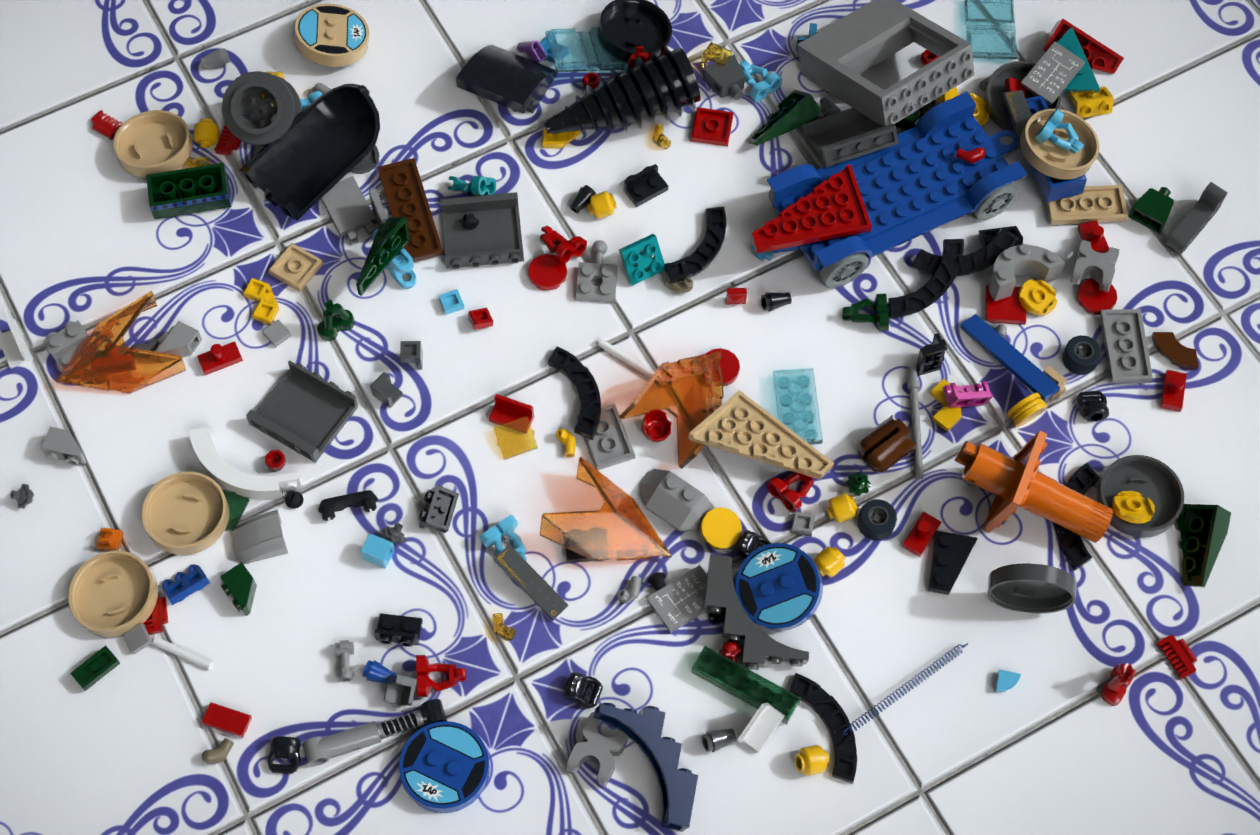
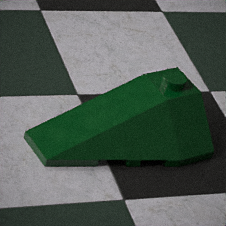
(792, 113)
(386, 245)
(1202, 536)

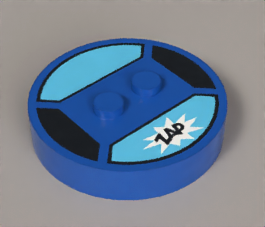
(779, 586)
(444, 767)

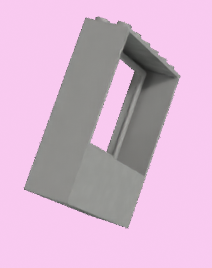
(869, 36)

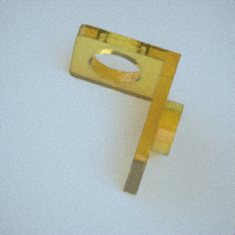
(716, 54)

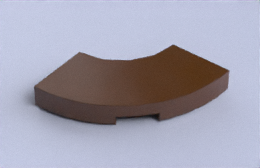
(1174, 351)

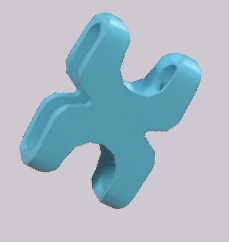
(401, 265)

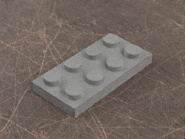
(1126, 346)

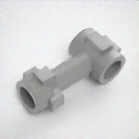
(345, 649)

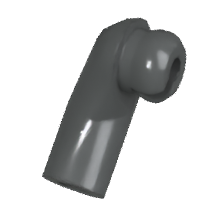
(151, 346)

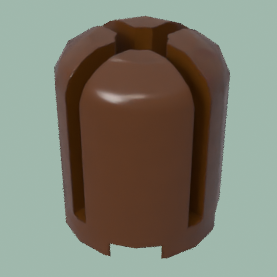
(885, 445)

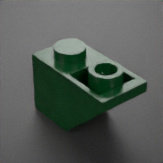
(241, 586)

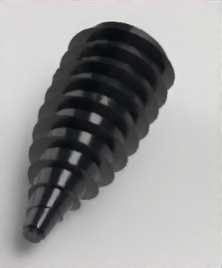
(634, 95)

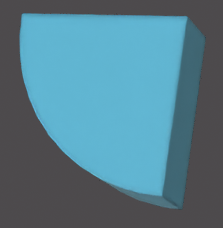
(1006, 680)

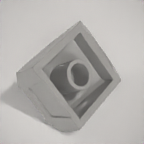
(259, 538)

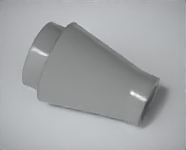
(216, 58)

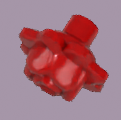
(731, 650)

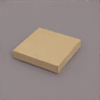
(295, 267)

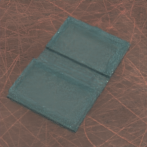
(991, 28)
(580, 51)

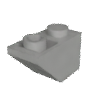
(180, 341)
(62, 446)

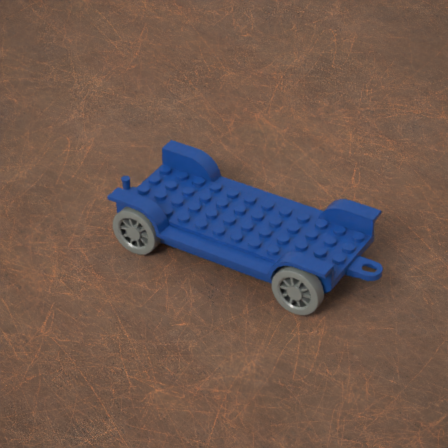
(909, 187)

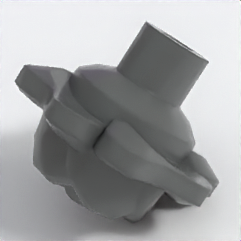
(23, 496)
(394, 534)

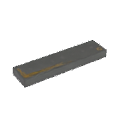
(1018, 110)
(531, 582)

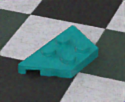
(1084, 78)

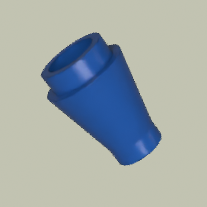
(376, 672)

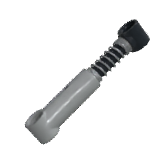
(321, 749)

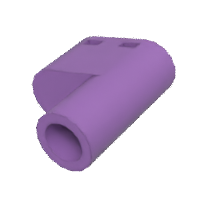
(533, 49)

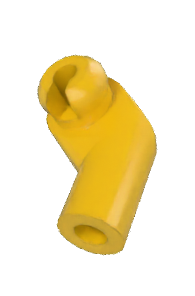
(567, 440)

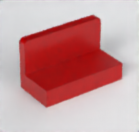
(509, 410)

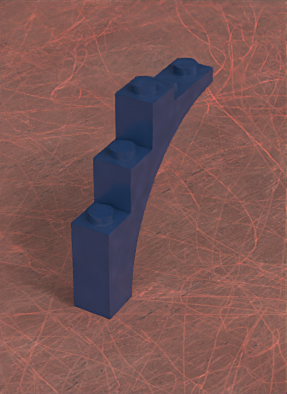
(676, 785)

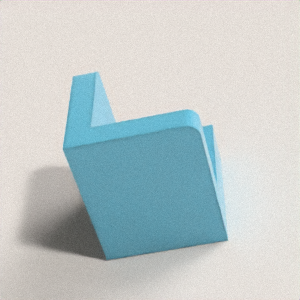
(377, 550)

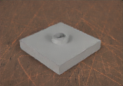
(380, 213)

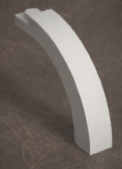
(235, 480)

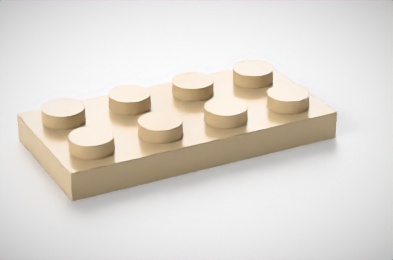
(1096, 203)

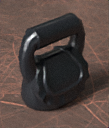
(1093, 410)
(748, 543)
(577, 688)
(284, 748)

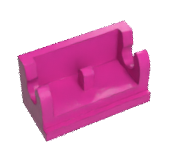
(967, 395)

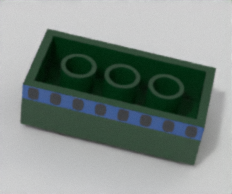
(188, 191)

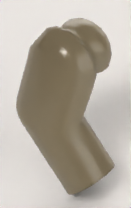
(680, 287)
(218, 755)

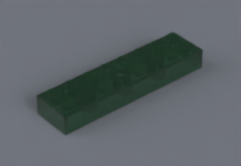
(744, 683)

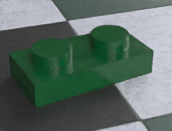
(95, 668)

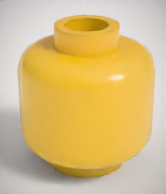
(206, 133)
(602, 205)
(842, 508)
(830, 561)
(811, 760)

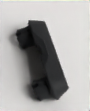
(330, 505)

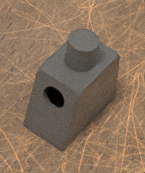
(725, 79)

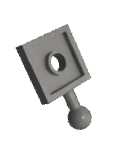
(590, 271)

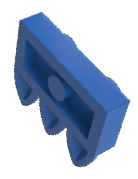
(185, 584)

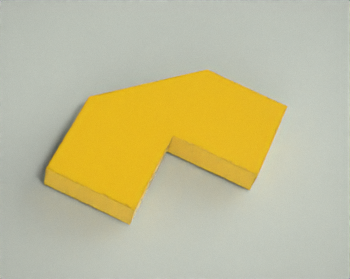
(558, 140)
(262, 293)
(946, 416)

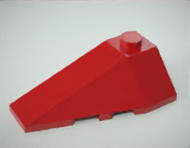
(1097, 54)

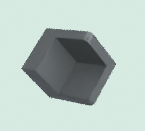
(411, 353)
(385, 390)
(399, 690)

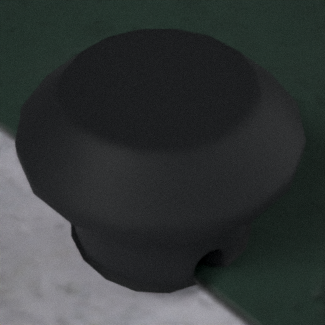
(470, 221)
(294, 499)
(657, 580)

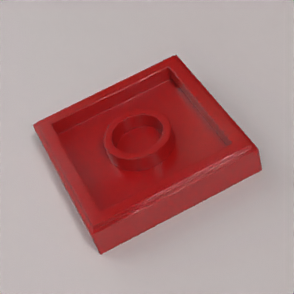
(712, 126)
(1005, 310)

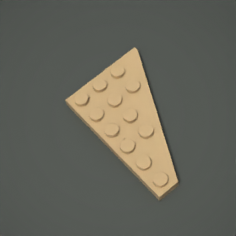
(753, 432)

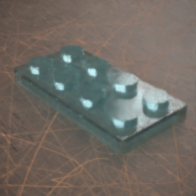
(798, 403)

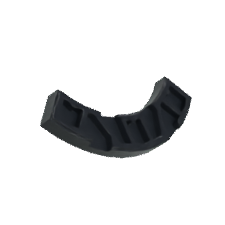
(706, 251)
(971, 262)
(935, 287)
(586, 387)
(1070, 542)
(836, 722)

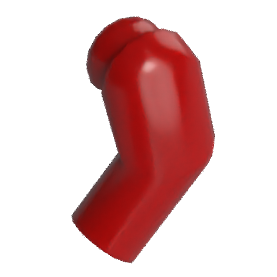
(971, 156)

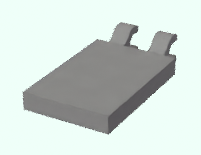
(349, 209)

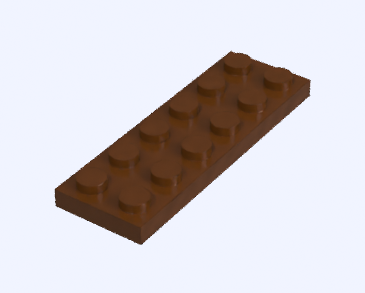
(408, 200)

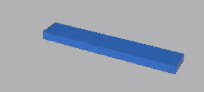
(1010, 357)

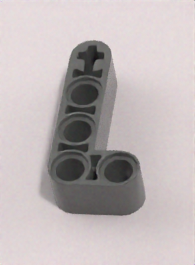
(1197, 218)

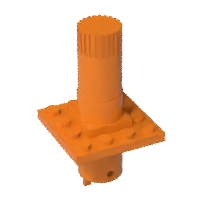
(1019, 484)

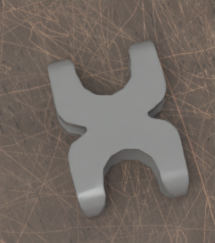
(1095, 266)
(598, 750)

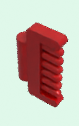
(105, 125)
(231, 143)
(159, 617)
(1182, 653)

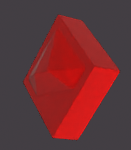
(736, 296)
(480, 318)

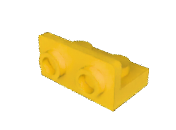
(1091, 103)

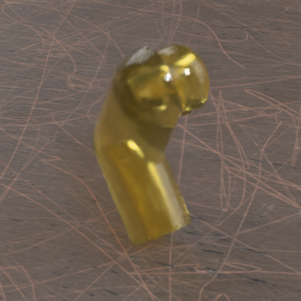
(501, 630)

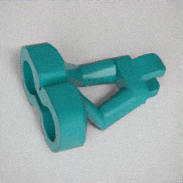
(478, 186)

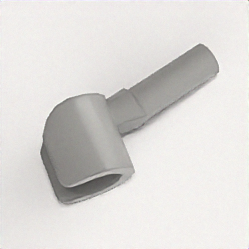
(1001, 328)

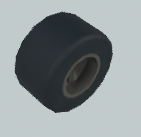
(1081, 355)
(881, 513)

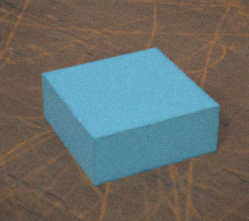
(451, 302)

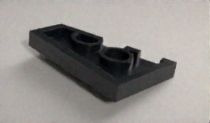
(948, 559)

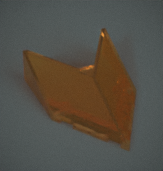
(109, 364)
(686, 389)
(608, 533)

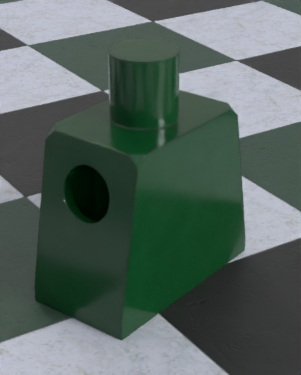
(1152, 209)

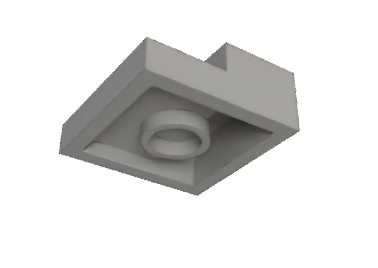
(66, 343)

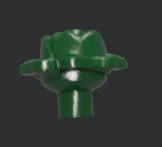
(858, 484)

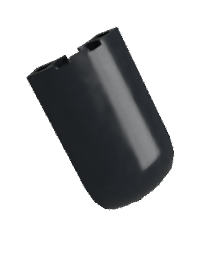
(316, 149)

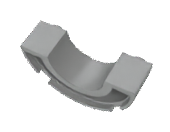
(1019, 261)

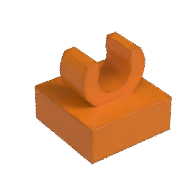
(109, 539)

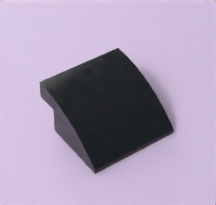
(506, 78)

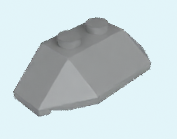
(674, 500)

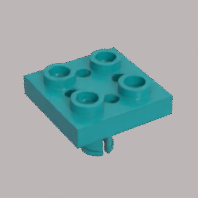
(641, 255)

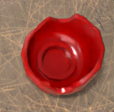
(656, 425)

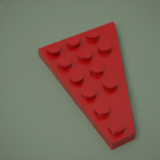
(826, 213)

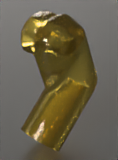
(660, 139)
(201, 161)

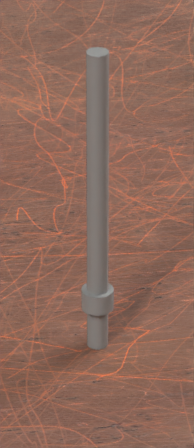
(914, 387)

